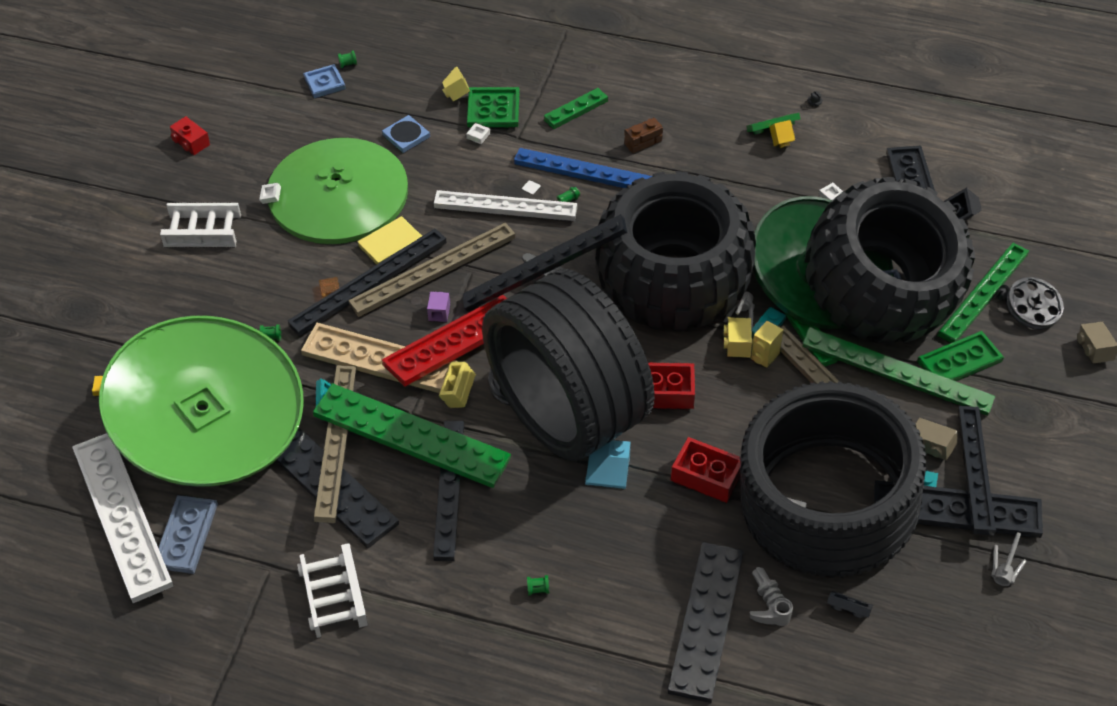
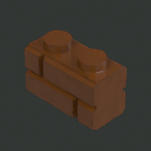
(643, 135)

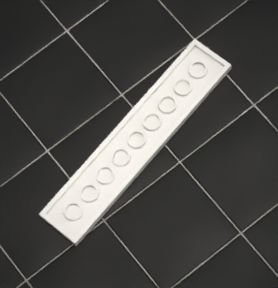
(122, 518)

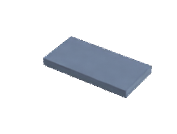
(186, 533)

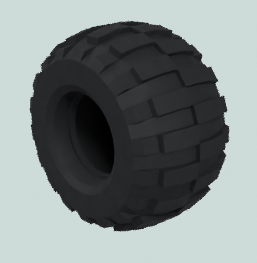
(679, 217)
(912, 231)

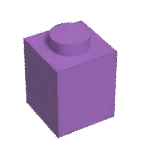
(438, 306)

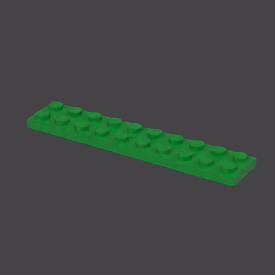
(412, 435)

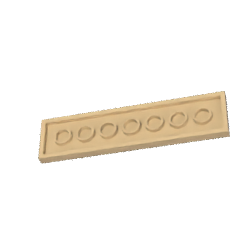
(362, 352)

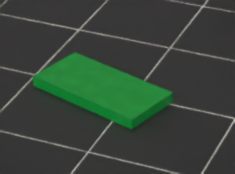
(962, 357)

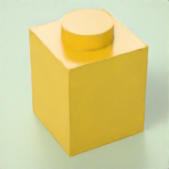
(782, 133)

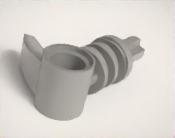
(775, 601)

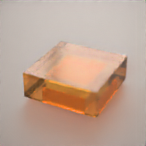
(328, 286)

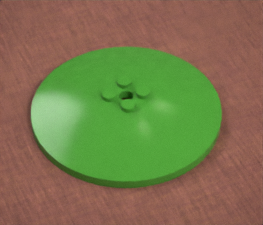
(340, 211)

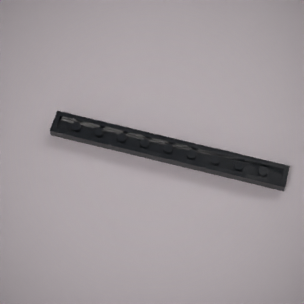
(545, 262)
(368, 280)

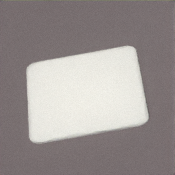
(531, 187)

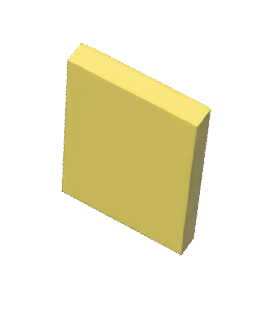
(388, 240)

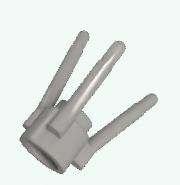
(743, 305)
(1004, 573)

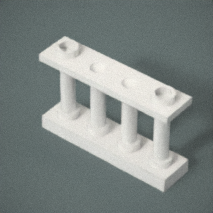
(200, 237)
(352, 594)

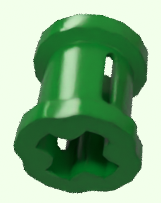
(347, 59)
(272, 332)
(538, 585)

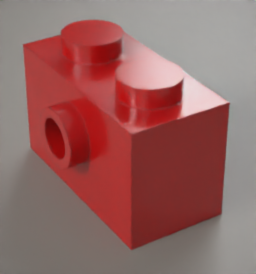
(189, 135)

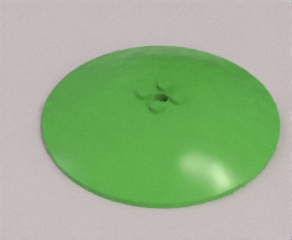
(193, 361)

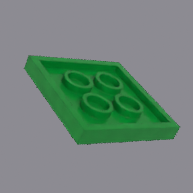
(493, 106)

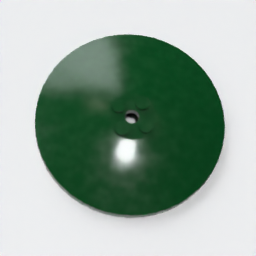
(781, 259)

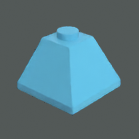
(609, 465)

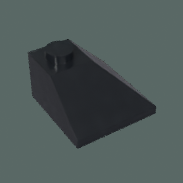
(966, 204)

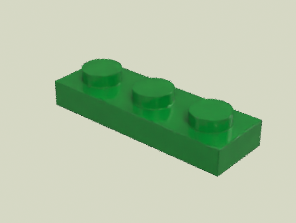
(760, 126)

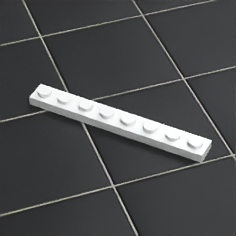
(505, 205)

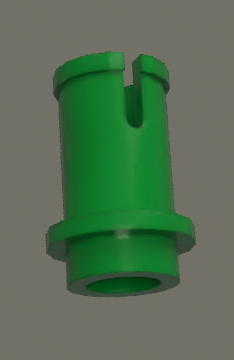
(571, 194)

